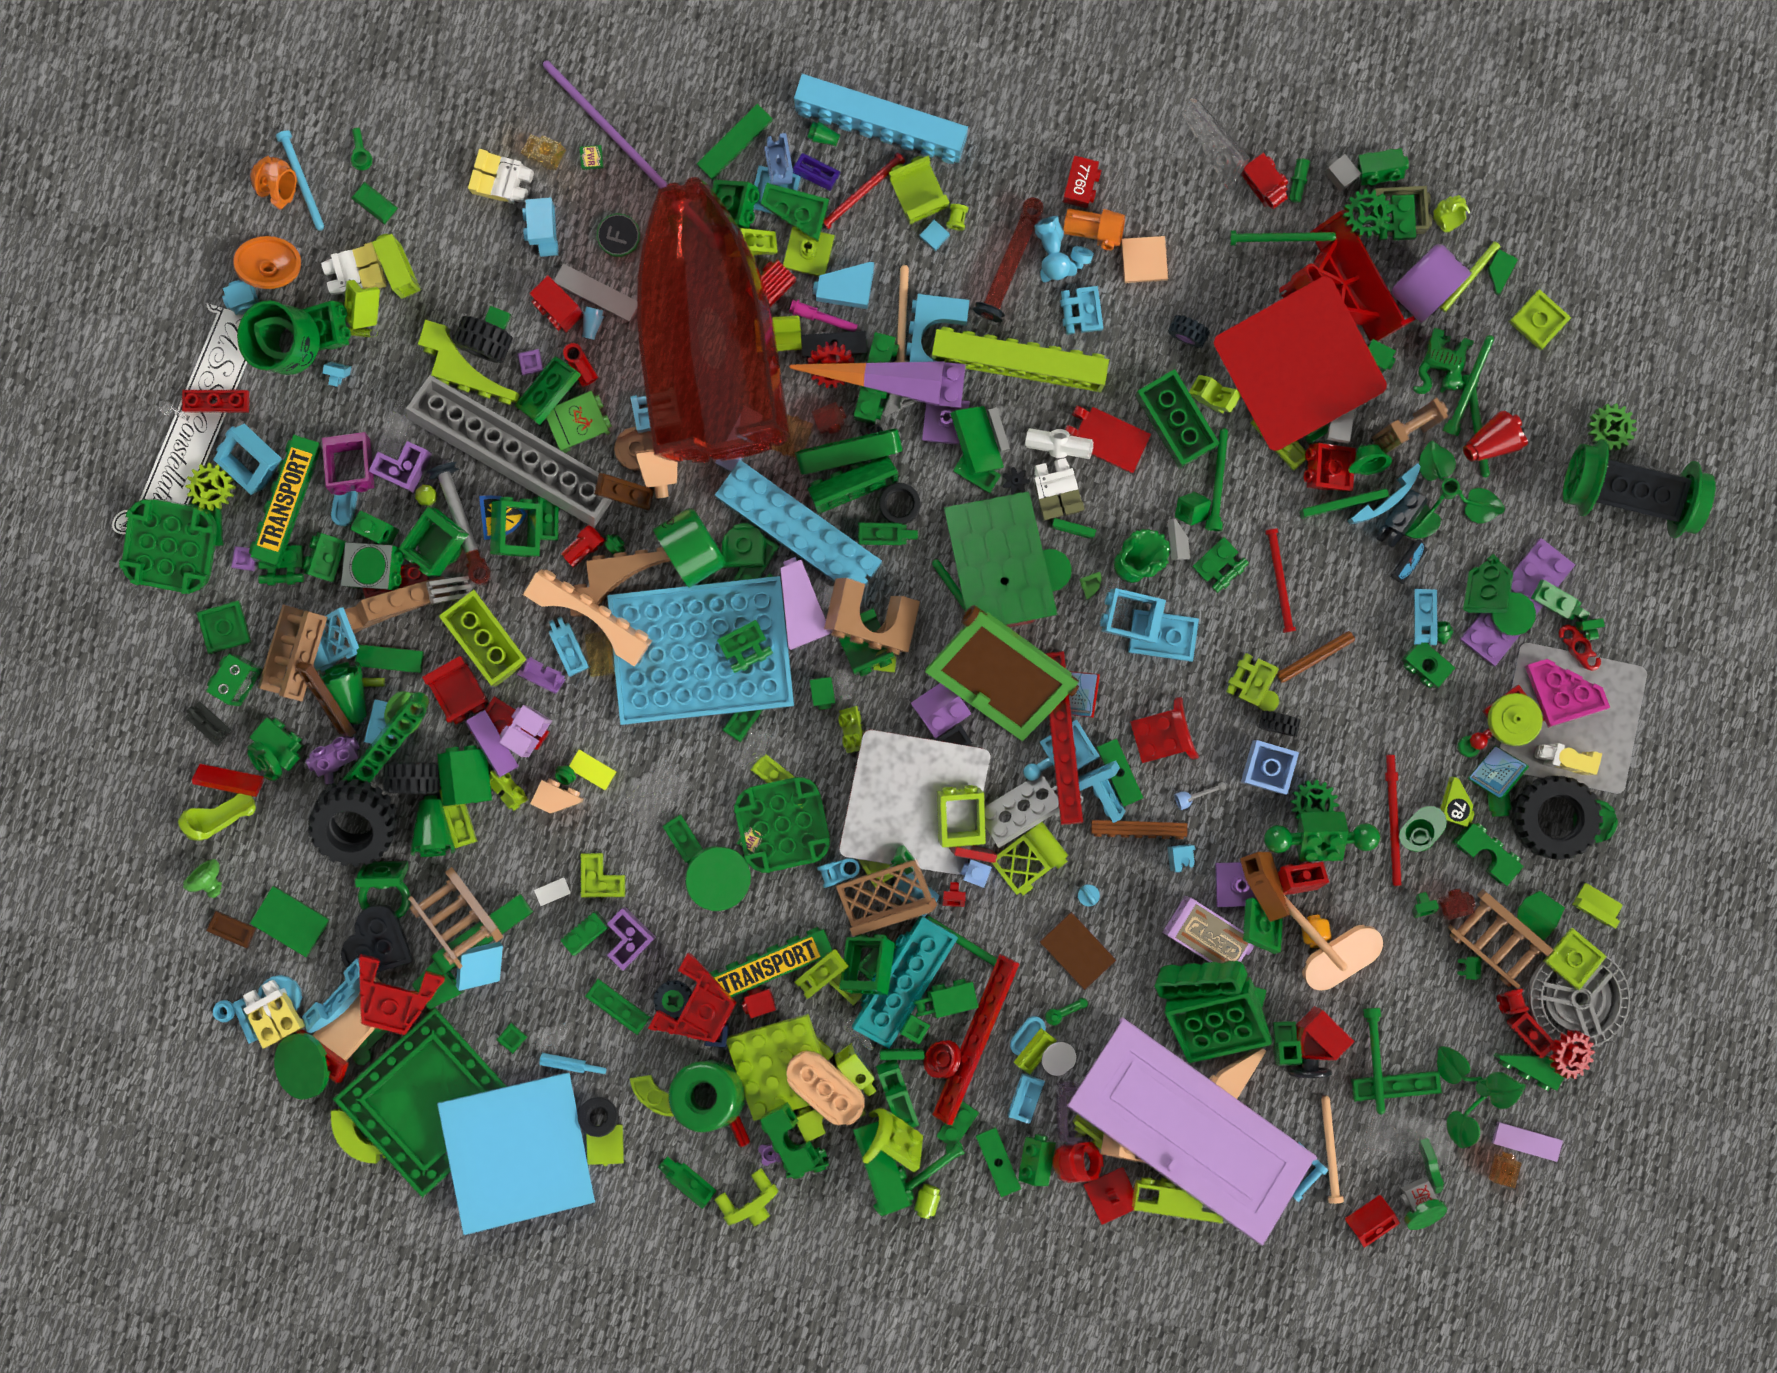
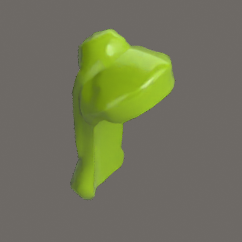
(204, 823)

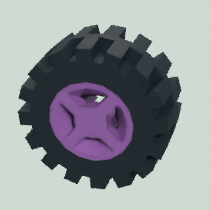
(1189, 331)

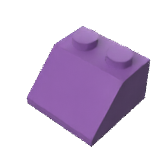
(940, 709)

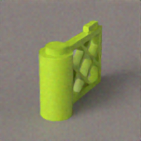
(1044, 847)

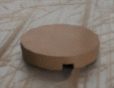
(625, 452)

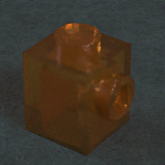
(1505, 1169)

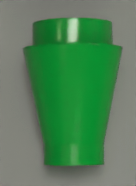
(822, 134)

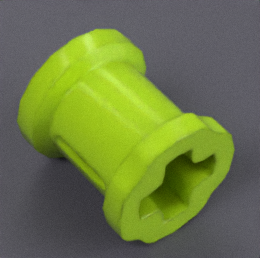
(957, 217)

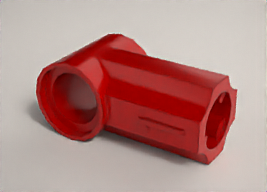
(580, 364)
(586, 543)

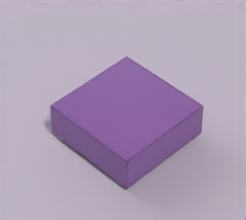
(530, 362)
(242, 559)

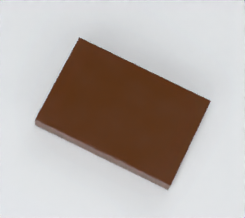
(1077, 950)

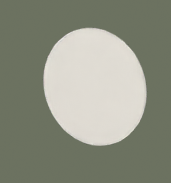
(1058, 1058)

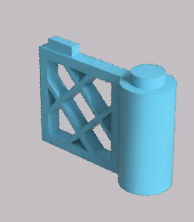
(325, 656)

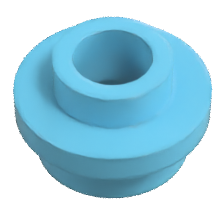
(218, 1011)

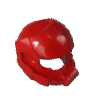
(1069, 1162)

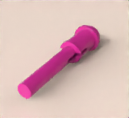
(811, 313)

